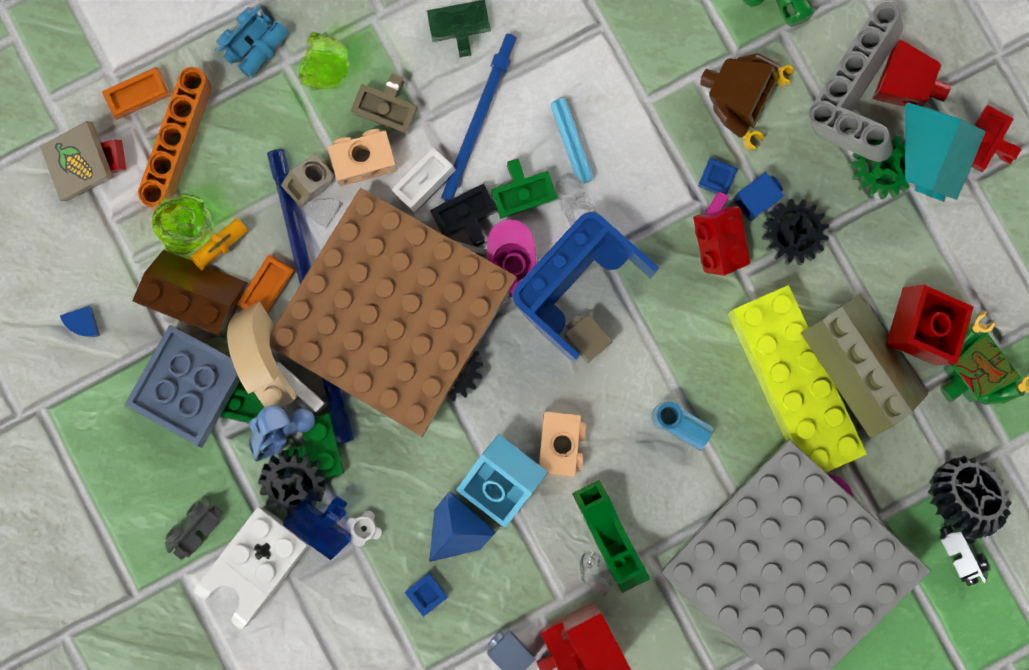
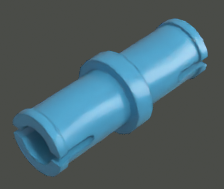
(263, 49)

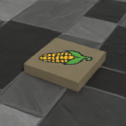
(76, 161)

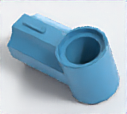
(684, 425)

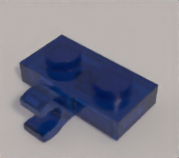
(320, 528)

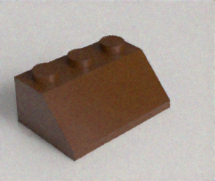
(188, 294)

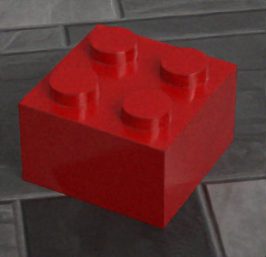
(930, 325)

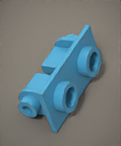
(249, 24)

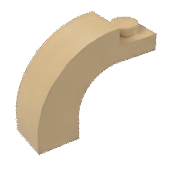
(252, 358)

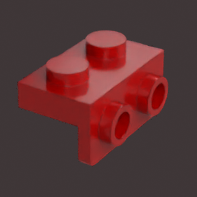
(722, 241)

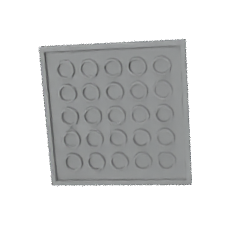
(794, 567)

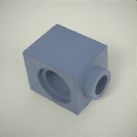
(509, 652)

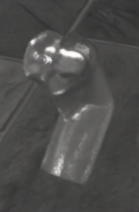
(591, 574)

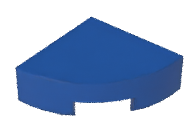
(81, 322)

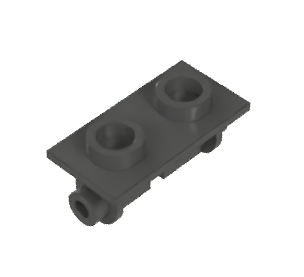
(198, 518)

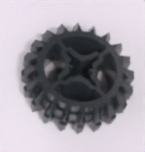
(963, 502)

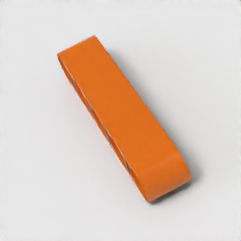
(172, 125)

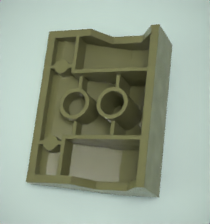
(863, 368)

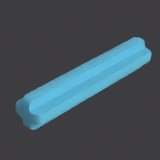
(571, 140)

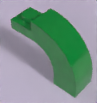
(610, 536)

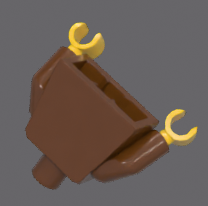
(742, 92)

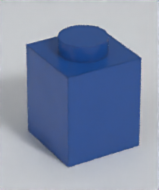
(759, 196)

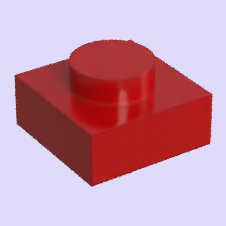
(114, 154)

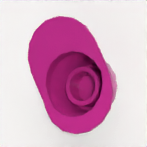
(512, 248)

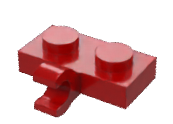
(996, 126)

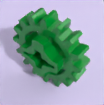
(892, 174)

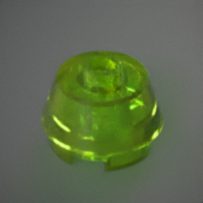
(323, 62)
(182, 223)

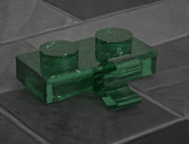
(459, 23)

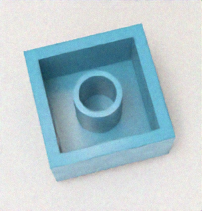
(501, 480)

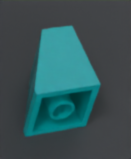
(938, 151)

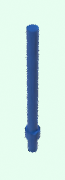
(499, 64)

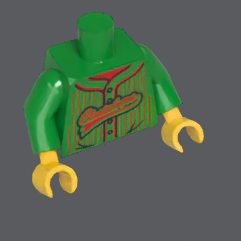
(983, 370)

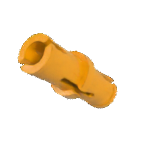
(202, 257)

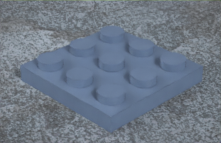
(184, 386)

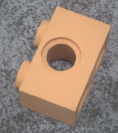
(379, 162)
(561, 425)

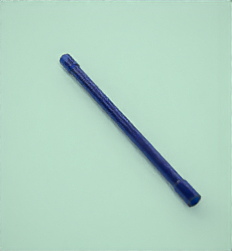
(279, 170)

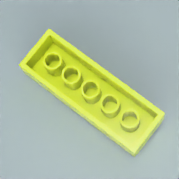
(795, 381)

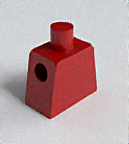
(910, 78)

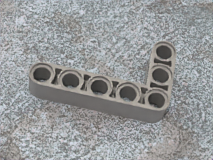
(854, 85)

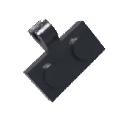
(464, 213)

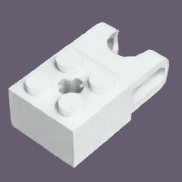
(247, 570)

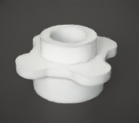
(367, 520)

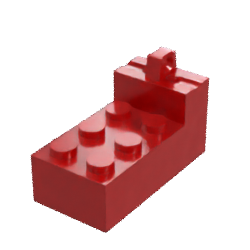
(581, 643)

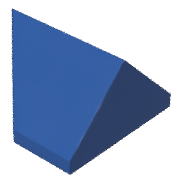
(456, 530)

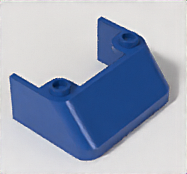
(585, 241)

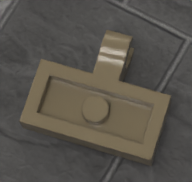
(384, 106)

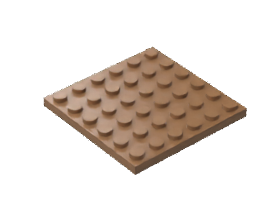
(391, 311)

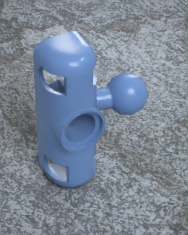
(273, 428)

